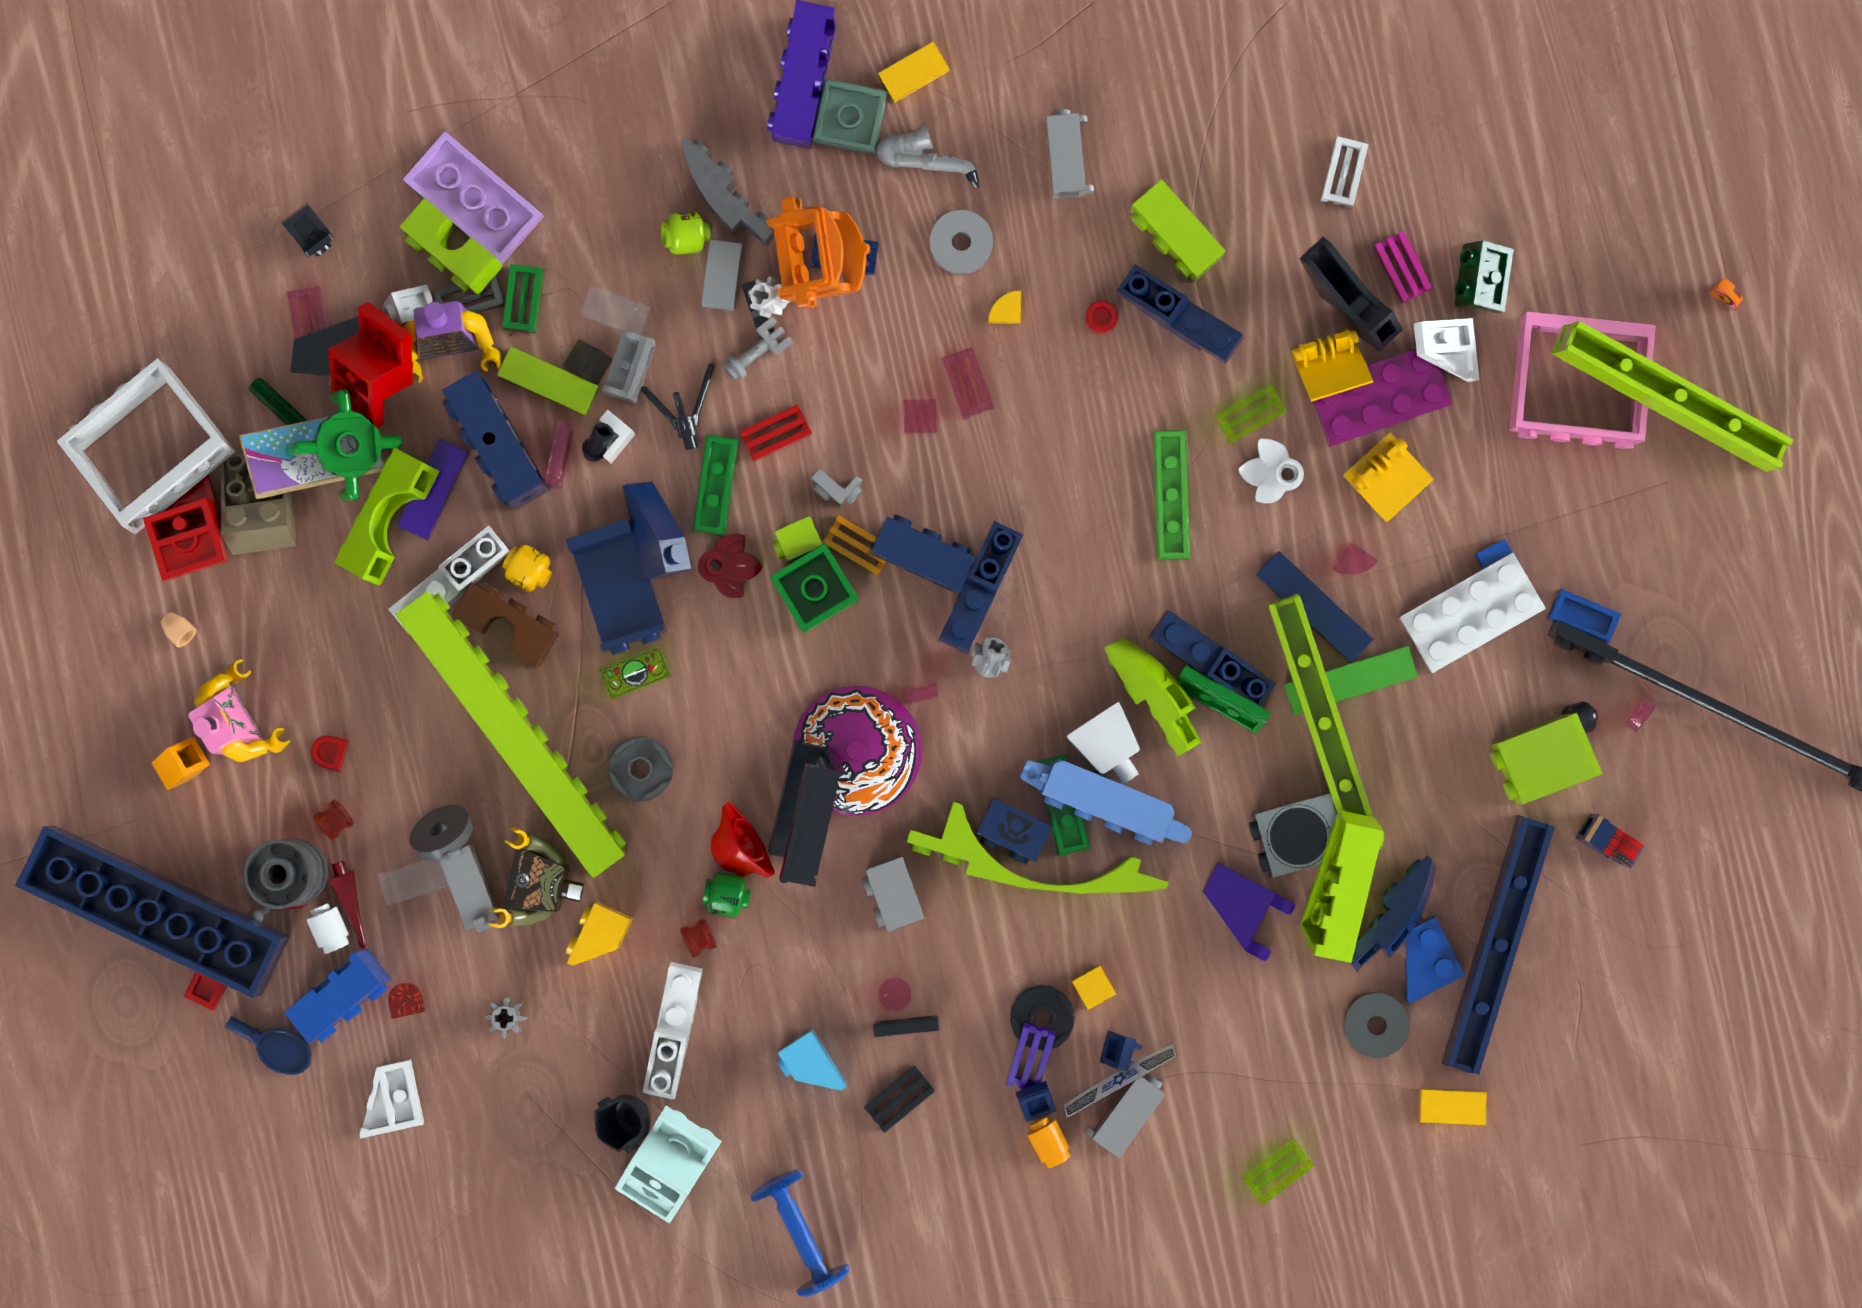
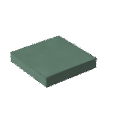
(849, 116)

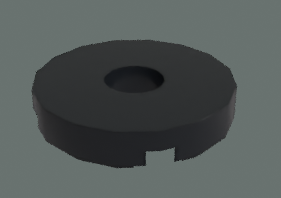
(1047, 998)

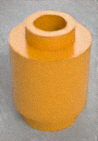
(1048, 1142)

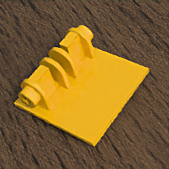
(1331, 365)
(1388, 477)

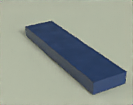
(1320, 610)

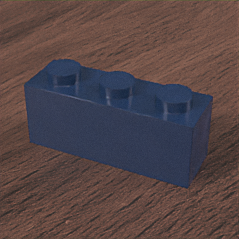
(922, 553)

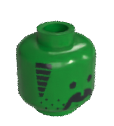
(725, 895)

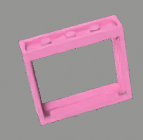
(1551, 323)

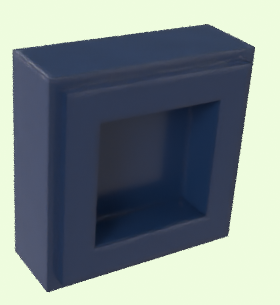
(1036, 1101)

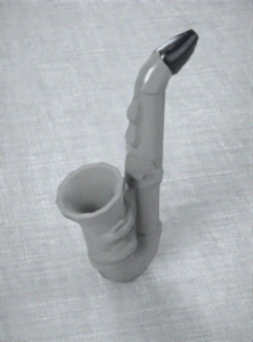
(907, 151)

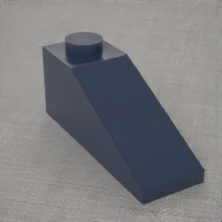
(656, 534)

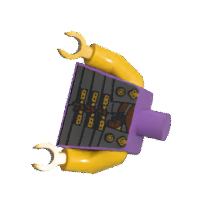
(447, 331)

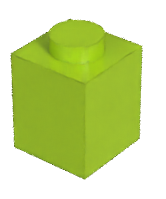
(796, 540)

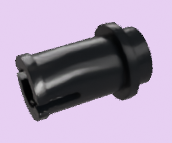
(596, 444)

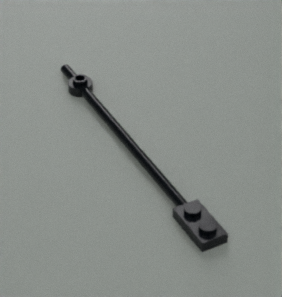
(1599, 652)

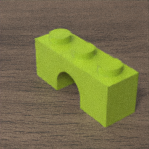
(430, 230)

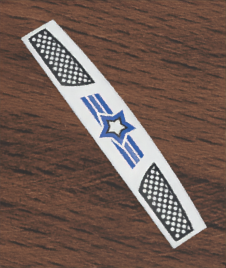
(1119, 1080)

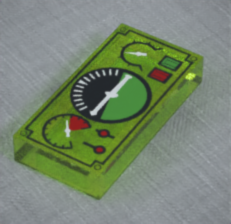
(635, 673)

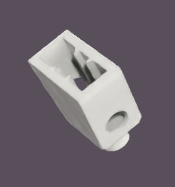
(1107, 743)

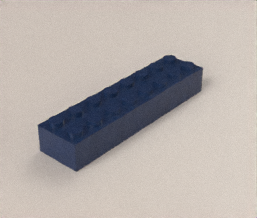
(152, 911)

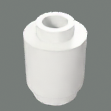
(328, 928)

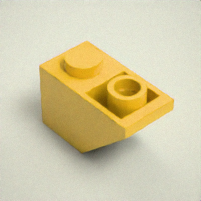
(602, 933)

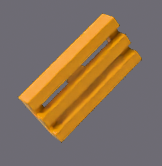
(849, 555)

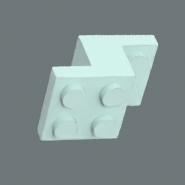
(668, 1164)

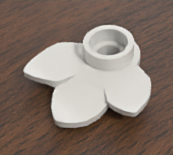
(1267, 469)

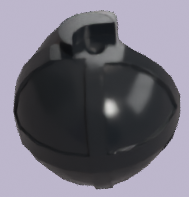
(622, 1122)

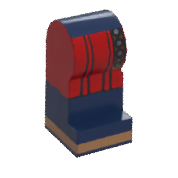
(1609, 840)

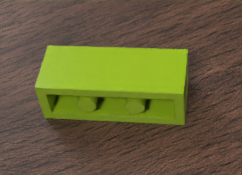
(1176, 231)

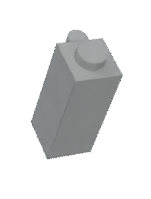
(1066, 155)
(470, 888)
(1128, 1114)

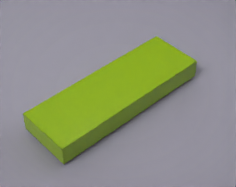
(548, 381)

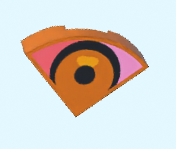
(1724, 292)

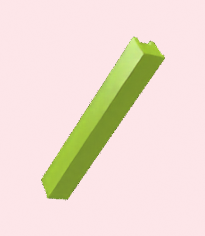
(1671, 396)
(1319, 706)

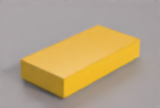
(913, 72)
(1452, 1106)

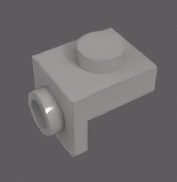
(828, 488)

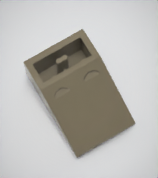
(249, 522)

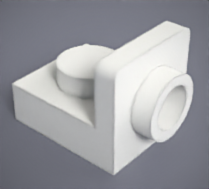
(400, 304)

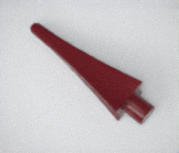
(345, 888)

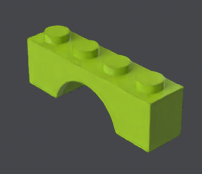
(366, 547)

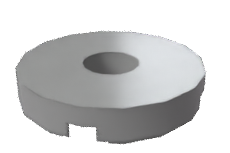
(963, 223)

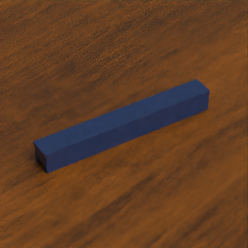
(1498, 945)

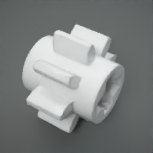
(765, 297)

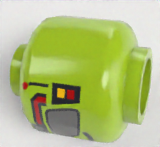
(684, 233)

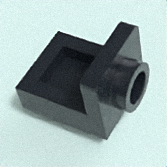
(308, 231)

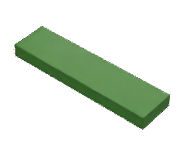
(1171, 495)
(1363, 676)

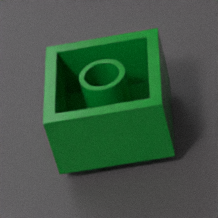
(814, 589)

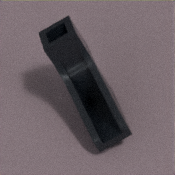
(1348, 294)

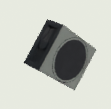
(1293, 834)

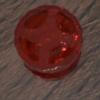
(333, 819)
(698, 937)

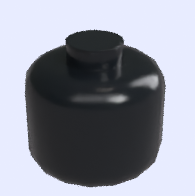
(1586, 713)

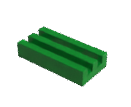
(510, 296)

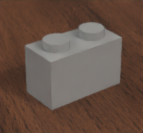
(894, 894)

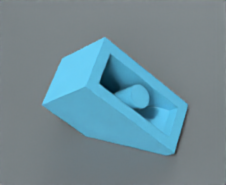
(810, 1062)

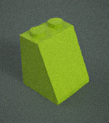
(1545, 759)

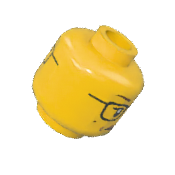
(527, 568)

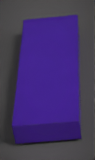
(422, 515)

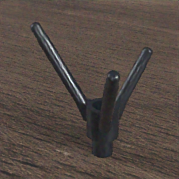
(684, 424)

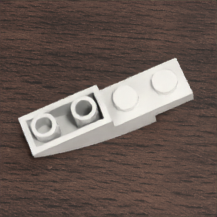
(459, 570)
(672, 1030)

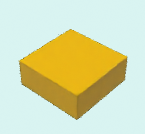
(1093, 987)

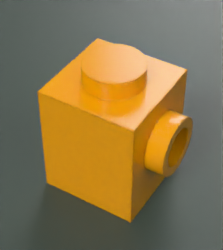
(180, 763)

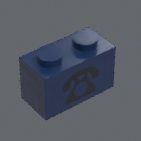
(1013, 830)

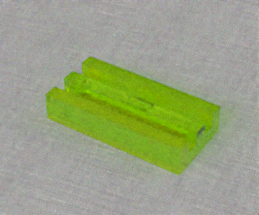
(1226, 427)
(1268, 1162)

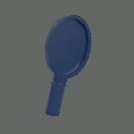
(276, 1048)

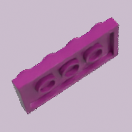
(1399, 392)

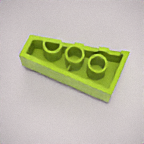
(1342, 886)

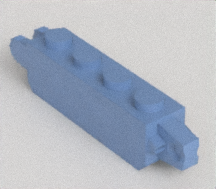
(1105, 799)

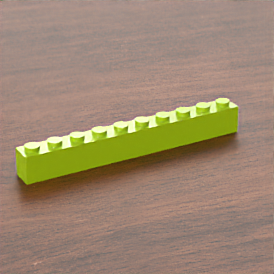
(511, 732)

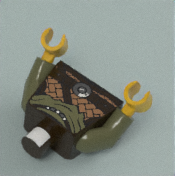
(535, 883)

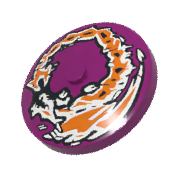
(873, 742)

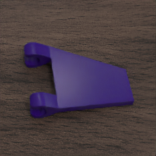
(1243, 906)

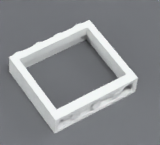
(175, 482)

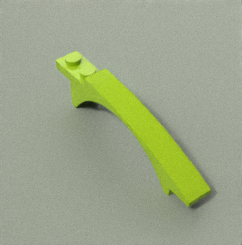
(961, 844)

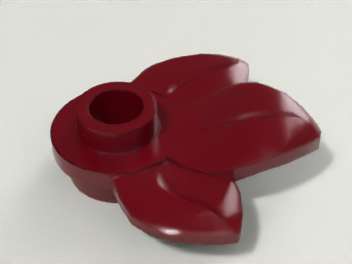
(734, 565)

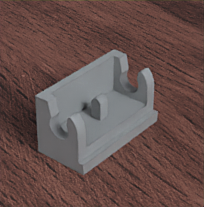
(629, 366)

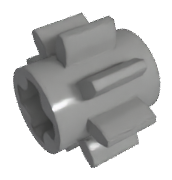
(991, 657)
(500, 1023)

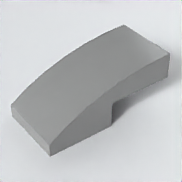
(722, 274)

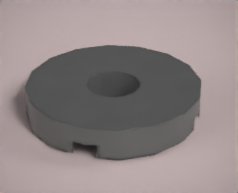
(621, 769)
(450, 820)
(1392, 1035)

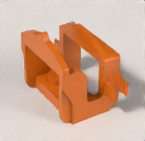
(839, 248)

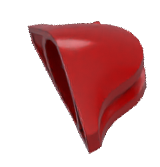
(738, 845)

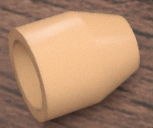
(178, 629)

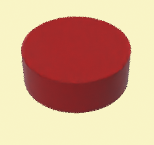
(1101, 317)

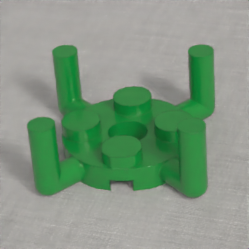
(327, 444)

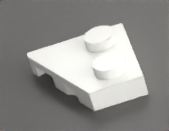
(1449, 346)
(393, 1100)

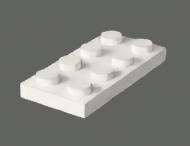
(1472, 613)

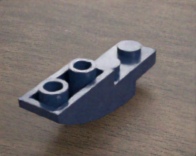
(1179, 314)
(980, 587)
(1210, 658)
(1405, 905)

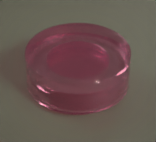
(1640, 715)
(894, 994)

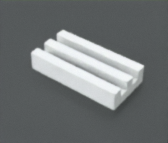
(1337, 198)

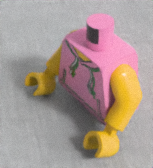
(225, 722)

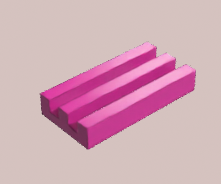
(1413, 260)

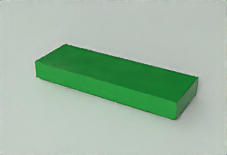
(715, 485)
(1222, 700)
(1067, 828)

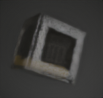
(587, 362)

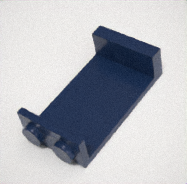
(615, 587)

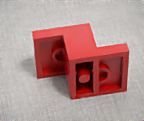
(372, 363)
(188, 533)

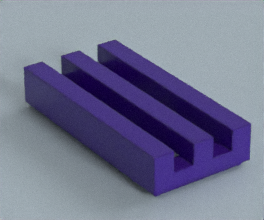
(1024, 1081)

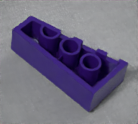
(804, 72)

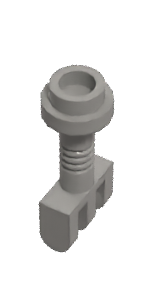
(736, 367)

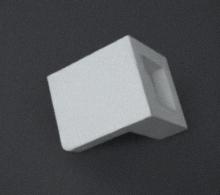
(620, 438)

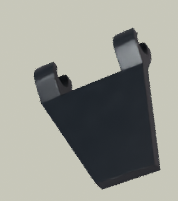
(311, 351)

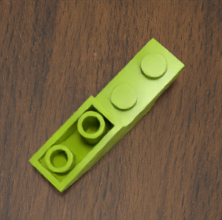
(1150, 680)

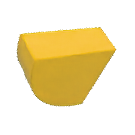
(1006, 309)

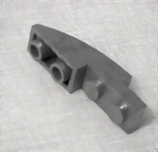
(715, 185)

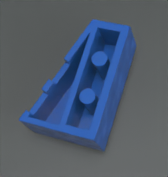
(339, 996)

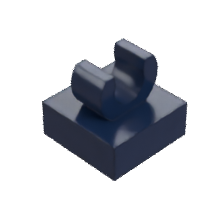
(1118, 1050)

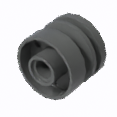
(267, 871)

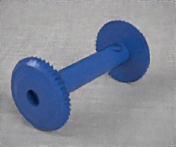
(821, 1276)

